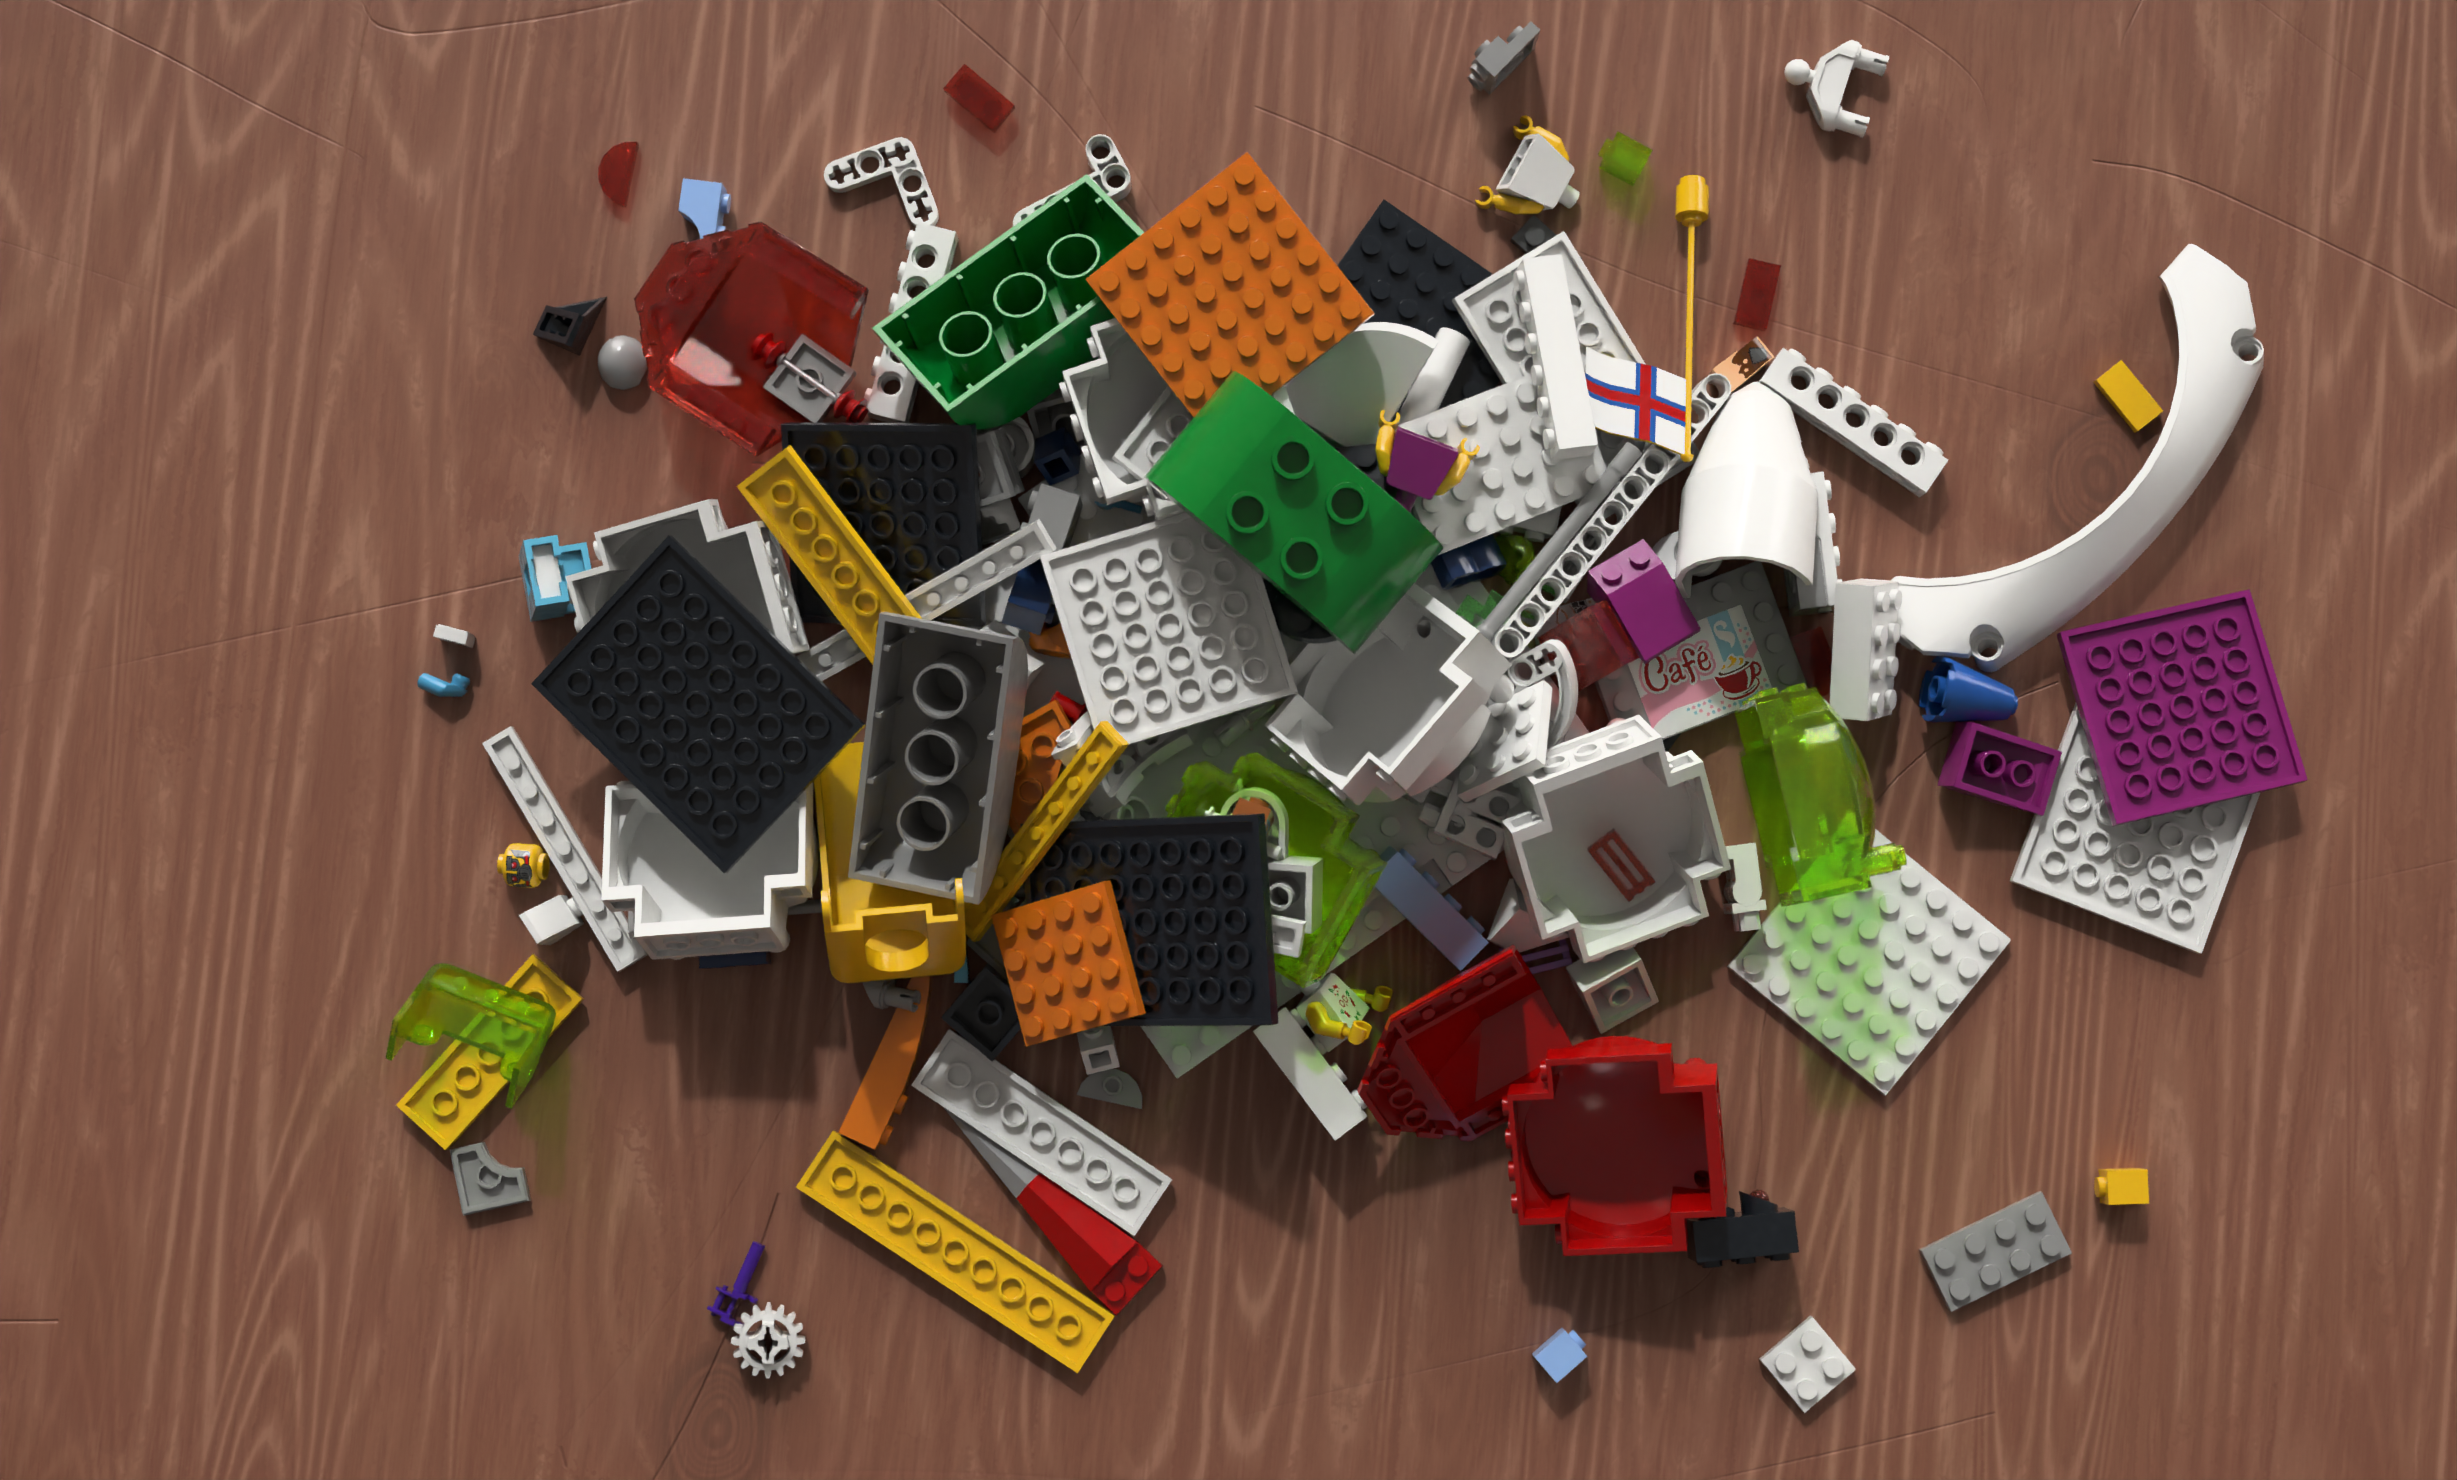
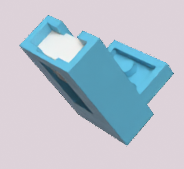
(544, 573)

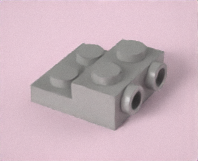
(1498, 59)

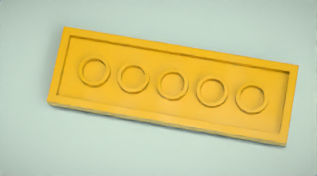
(470, 1078)

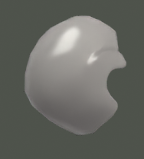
(622, 362)

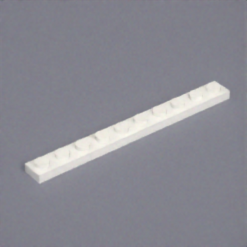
(943, 592)

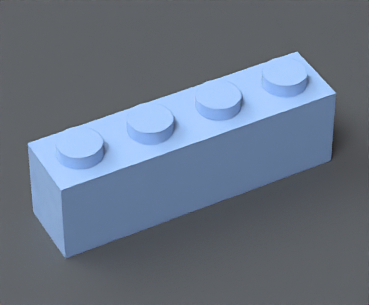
(1428, 910)

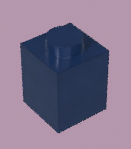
(1057, 456)

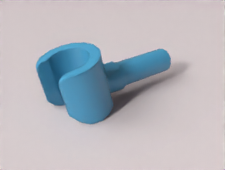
(1121, 504)

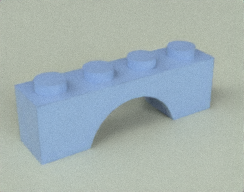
(704, 205)

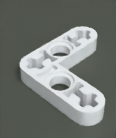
(898, 169)

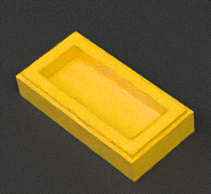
(2128, 396)

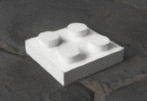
(1807, 1364)

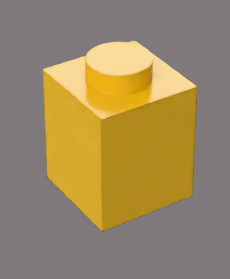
(2122, 1186)

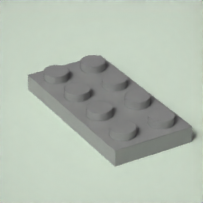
(1995, 1251)

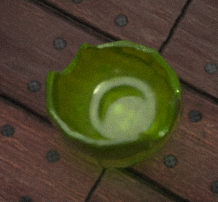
(1518, 555)

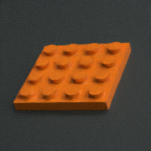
(1068, 963)

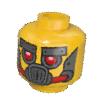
(523, 865)

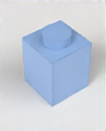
(1560, 1353)

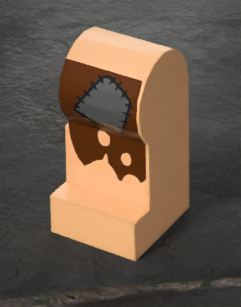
(1744, 363)

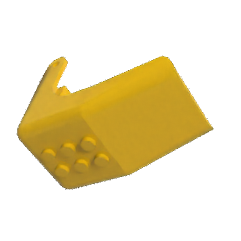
(870, 926)

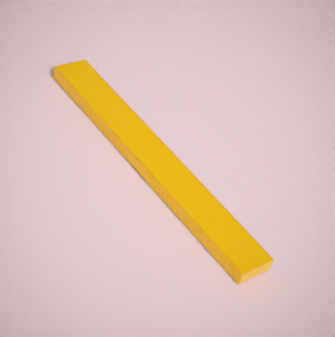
(1046, 824)

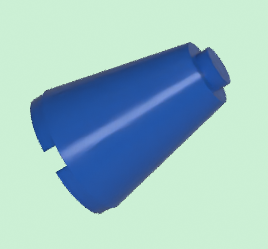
(1963, 695)

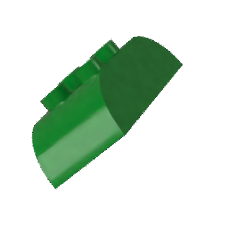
(1015, 312)
(1295, 510)

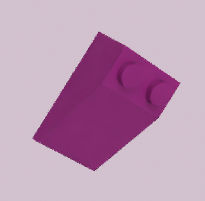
(1643, 600)
(1999, 767)

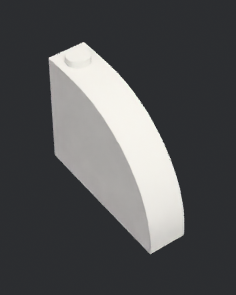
(1359, 379)

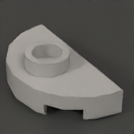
(1112, 1087)

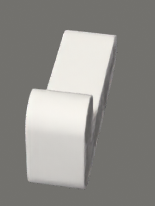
(1102, 171)

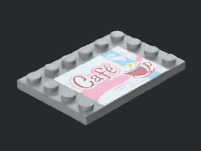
(1711, 673)

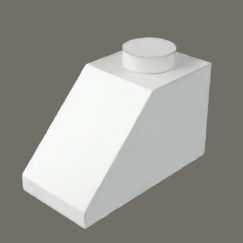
(552, 919)

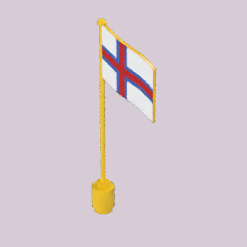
(1639, 398)

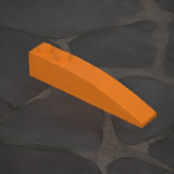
(889, 1073)

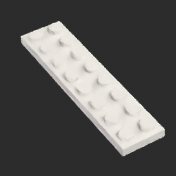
(1042, 1132)

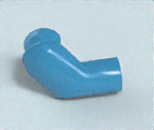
(441, 688)

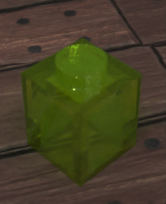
(1624, 158)

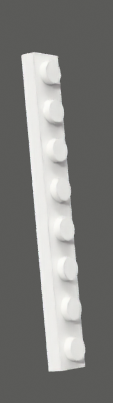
(562, 846)

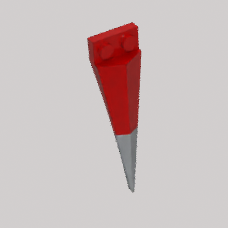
(1097, 1250)

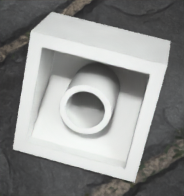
(1613, 987)

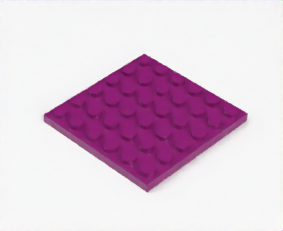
(2181, 707)

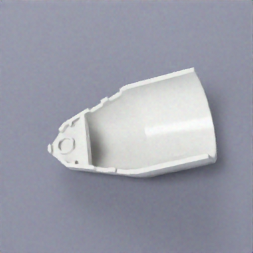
(1749, 491)

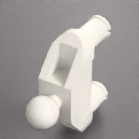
(1829, 83)

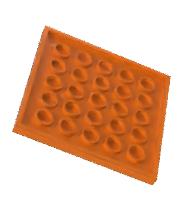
(1230, 289)

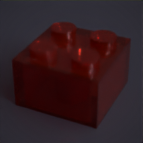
(1594, 643)

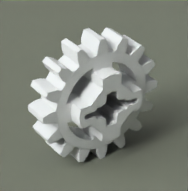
(754, 1340)

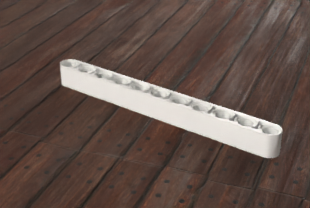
(1601, 530)

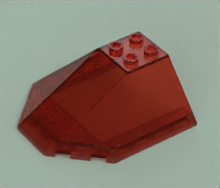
(711, 305)

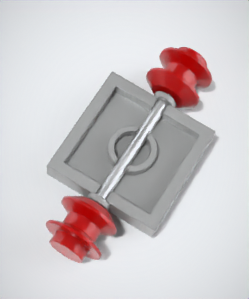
(809, 379)

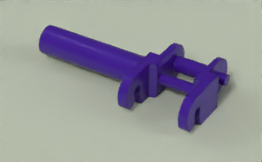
(739, 1286)

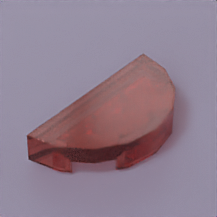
(617, 171)

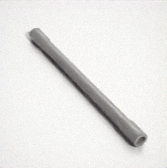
(1616, 470)

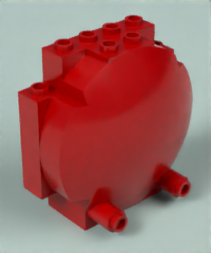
(1617, 1146)

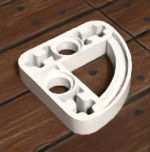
(1566, 678)

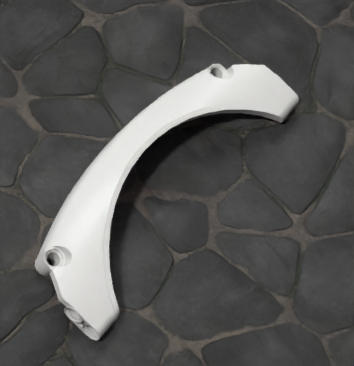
(2035, 597)

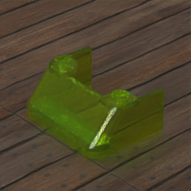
(479, 1014)

